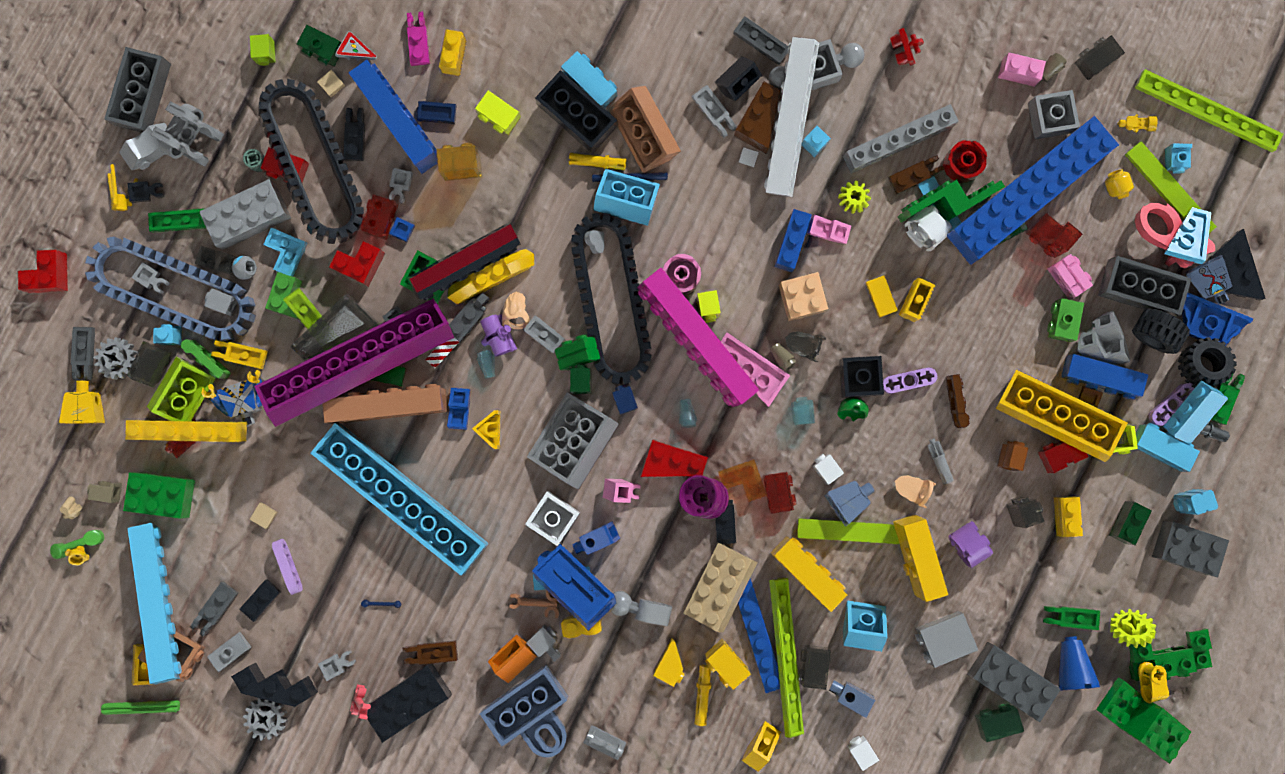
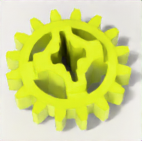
(1132, 628)

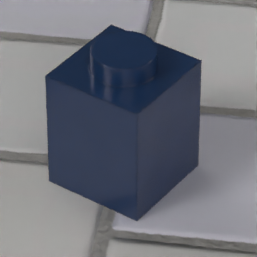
(624, 399)

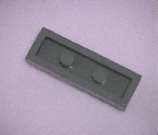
(761, 40)

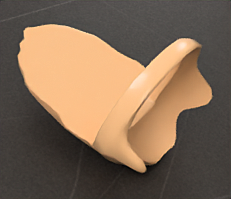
(514, 308)
(914, 489)

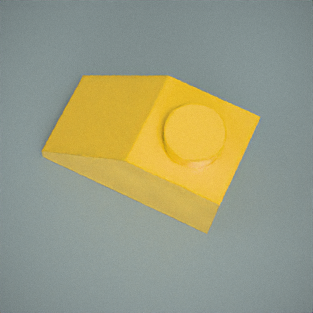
(670, 666)
(761, 747)

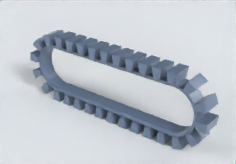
(159, 310)

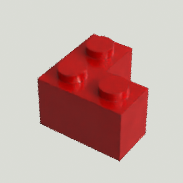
(360, 268)
(49, 276)

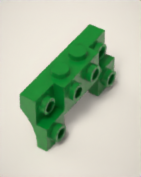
(1177, 660)

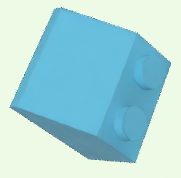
(865, 626)

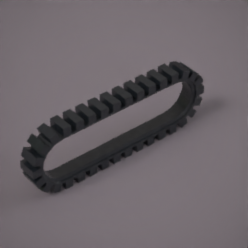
(289, 171)
(632, 289)

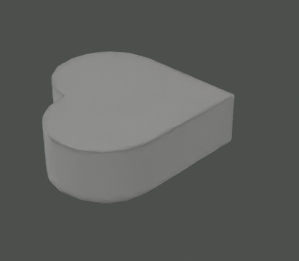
(595, 240)

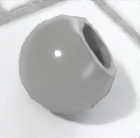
(244, 267)

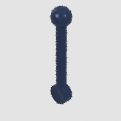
(365, 603)

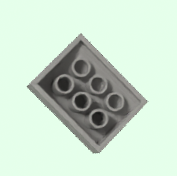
(572, 440)

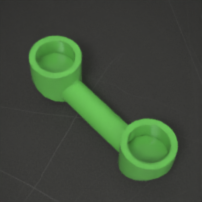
(91, 538)

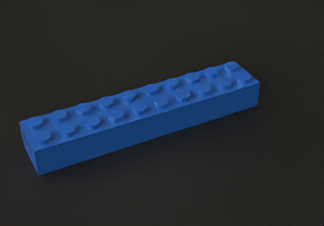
(1032, 190)

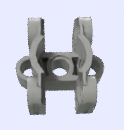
(182, 131)

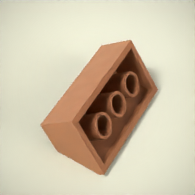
(644, 129)

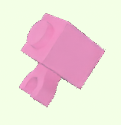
(619, 490)

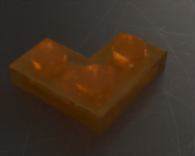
(748, 476)

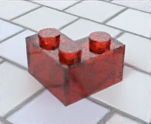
(1052, 236)

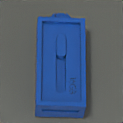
(573, 586)

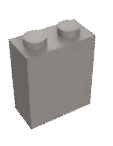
(946, 639)

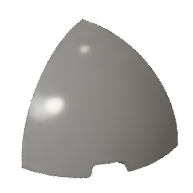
(1105, 341)

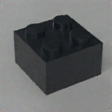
(861, 376)

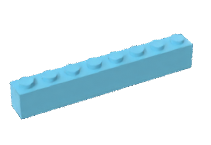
(153, 603)

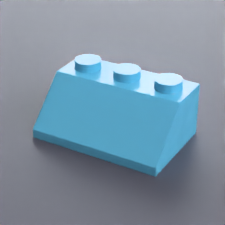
(626, 197)

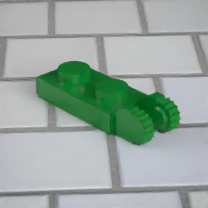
(1231, 393)
(1074, 617)

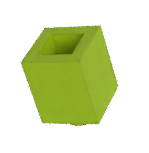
(262, 49)

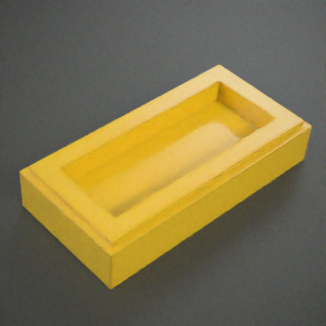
(881, 296)

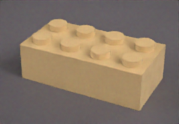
(720, 588)

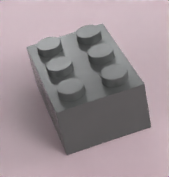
(1190, 548)

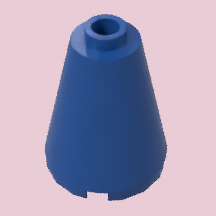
(1075, 666)

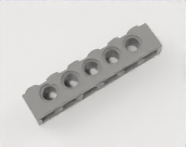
(900, 138)

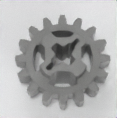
(108, 364)
(271, 726)

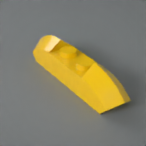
(491, 276)

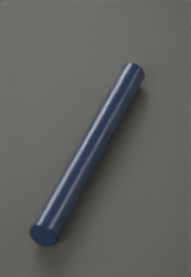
(646, 176)

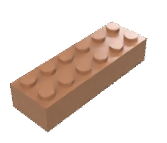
(386, 405)

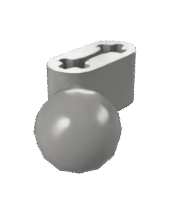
(645, 610)

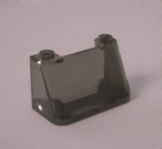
(340, 323)

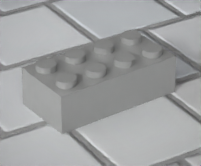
(245, 214)

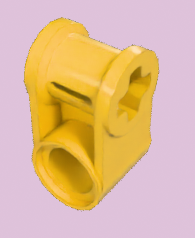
(1154, 684)

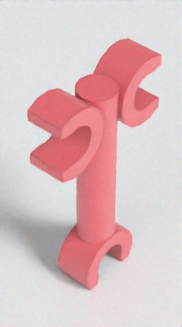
(358, 706)

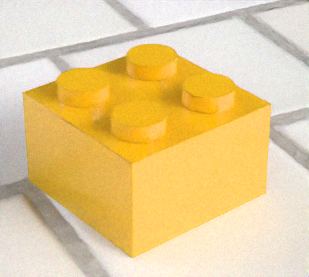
(728, 665)

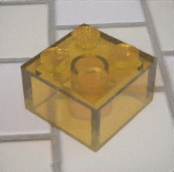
(459, 162)

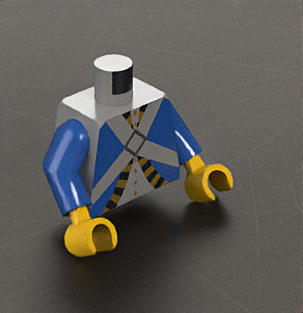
(238, 399)

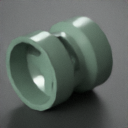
(251, 162)

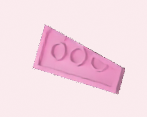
(762, 372)

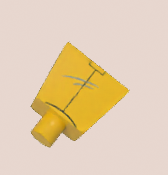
(81, 406)

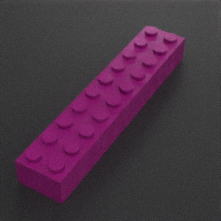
(353, 362)

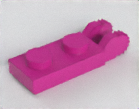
(418, 41)

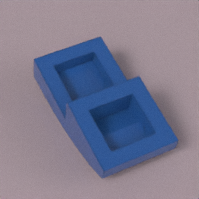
(458, 408)

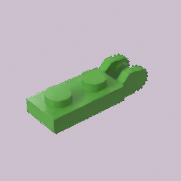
(205, 359)

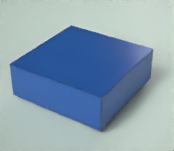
(402, 229)

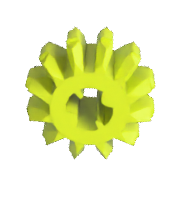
(857, 191)

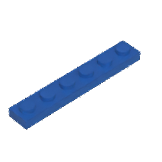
(759, 639)

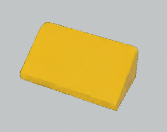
(139, 668)

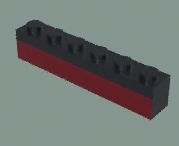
(463, 261)

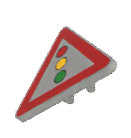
(353, 48)

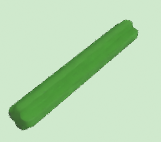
(140, 707)

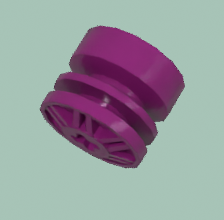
(694, 494)

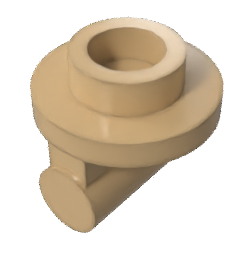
(70, 508)

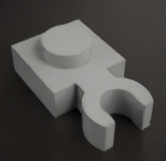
(400, 182)
(149, 277)
(334, 665)

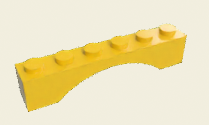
(186, 431)

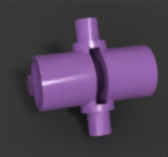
(497, 335)

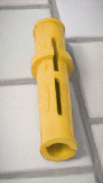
(597, 161)
(703, 687)

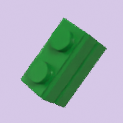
(577, 352)

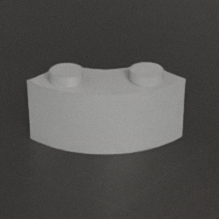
(142, 149)

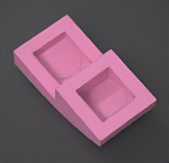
(829, 230)

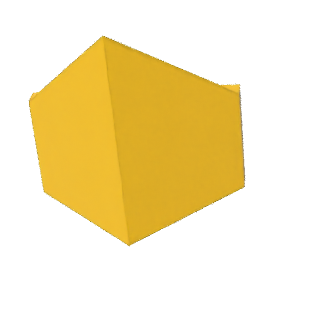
(489, 429)

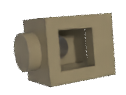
(104, 492)

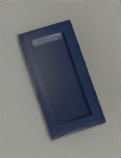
(436, 112)

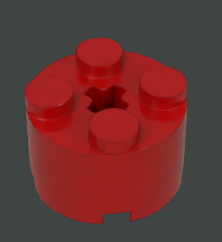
(954, 163)

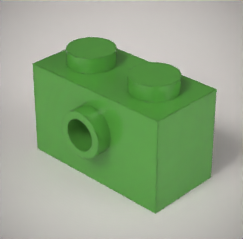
(1065, 320)

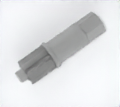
(940, 461)

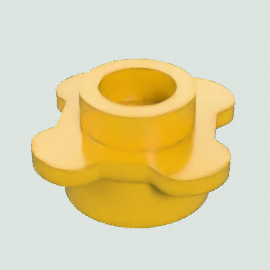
(77, 556)

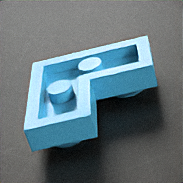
(290, 250)

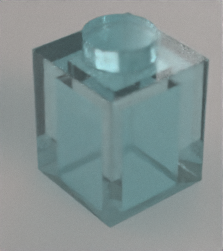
(802, 411)

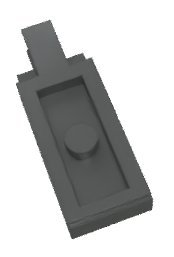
(468, 317)

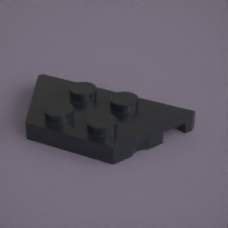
(1240, 267)

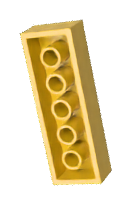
(1062, 416)

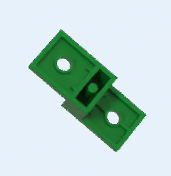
(950, 200)
(1143, 720)

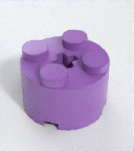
(970, 545)

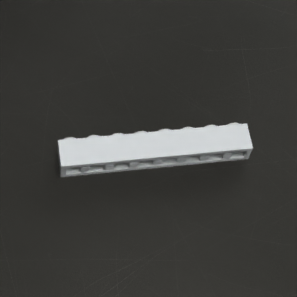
(792, 116)

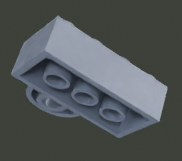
(528, 710)

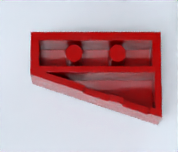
(672, 461)

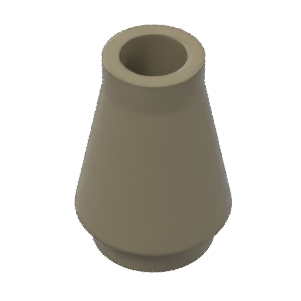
(1053, 65)
(783, 358)

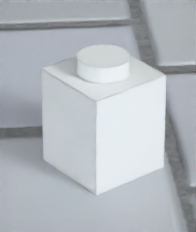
(827, 468)
(862, 752)

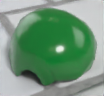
(853, 408)

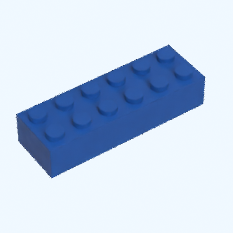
(395, 115)

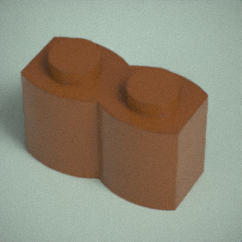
(1013, 456)

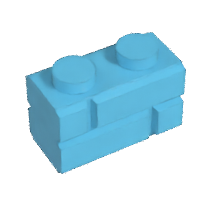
(1195, 501)

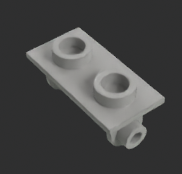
(604, 742)

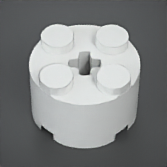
(928, 228)

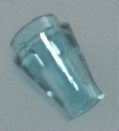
(487, 363)
(687, 416)

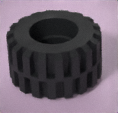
(1161, 331)
(1219, 356)

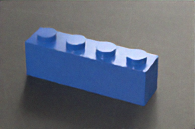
(1104, 376)

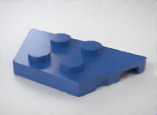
(1212, 320)

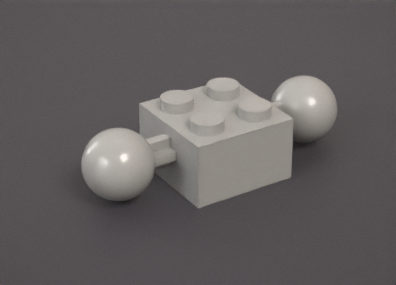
(827, 65)

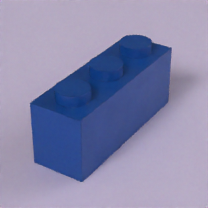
(792, 240)

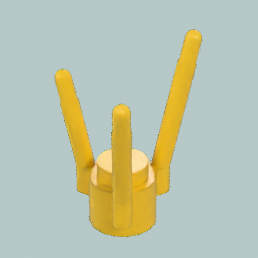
(118, 201)

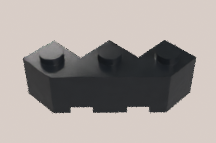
(273, 688)

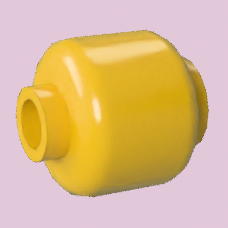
(1119, 184)

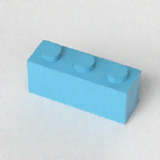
(590, 79)
(1195, 412)
(1166, 447)

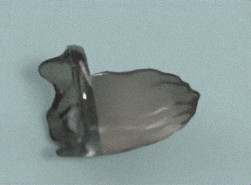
(805, 344)

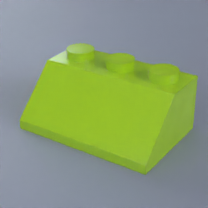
(180, 391)

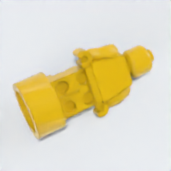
(1134, 123)

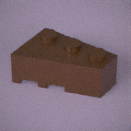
(759, 118)

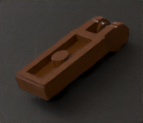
(914, 175)
(957, 401)
(432, 652)

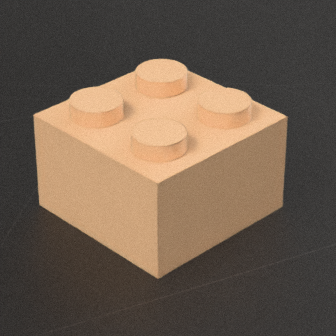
(803, 296)

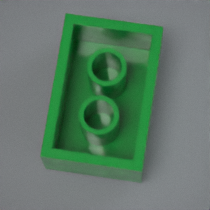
(159, 495)

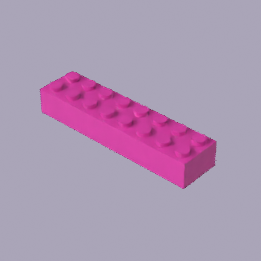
(697, 338)

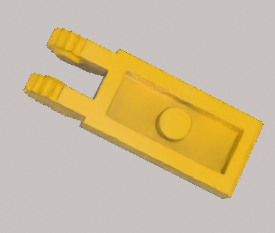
(241, 354)

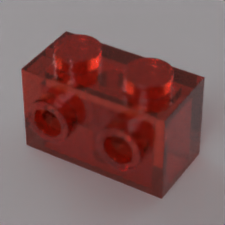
(379, 217)

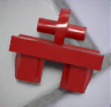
(901, 39)

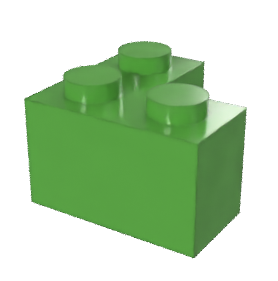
(281, 288)

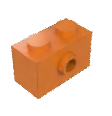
(512, 659)

